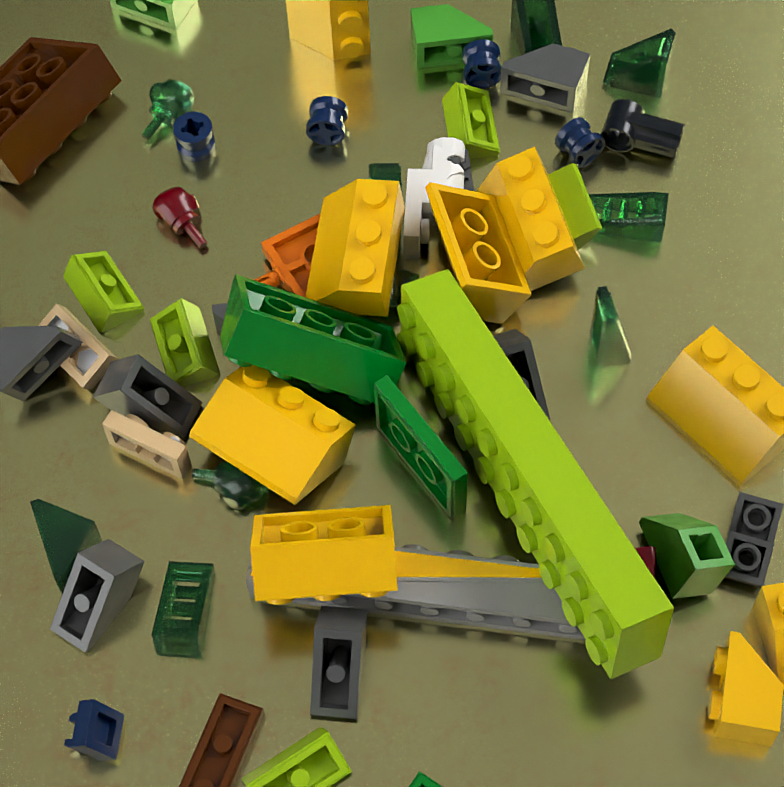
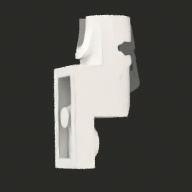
(444, 164)

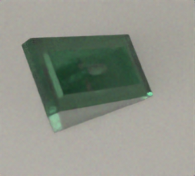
(534, 24)
(642, 65)
(63, 537)

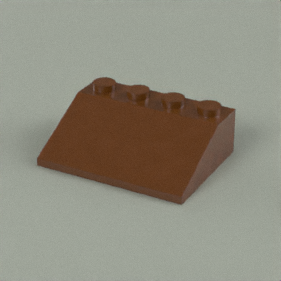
(44, 97)

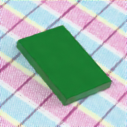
(420, 448)

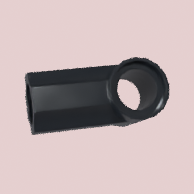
(630, 127)

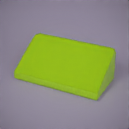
(471, 119)
(575, 204)
(101, 290)
(184, 343)
(307, 763)

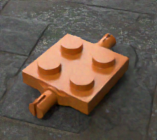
(291, 256)

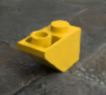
(748, 694)

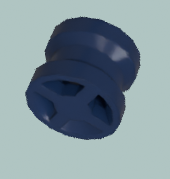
(482, 63)
(327, 120)
(579, 142)
(190, 146)

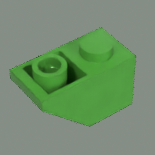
(688, 553)

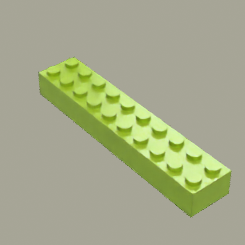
(534, 477)

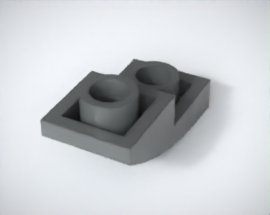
(752, 537)

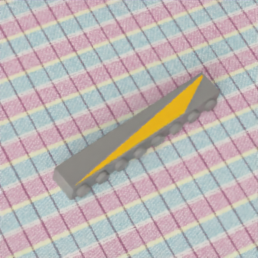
(463, 591)

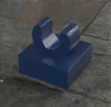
(96, 730)

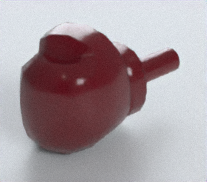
(179, 213)

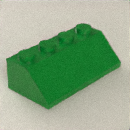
(308, 340)

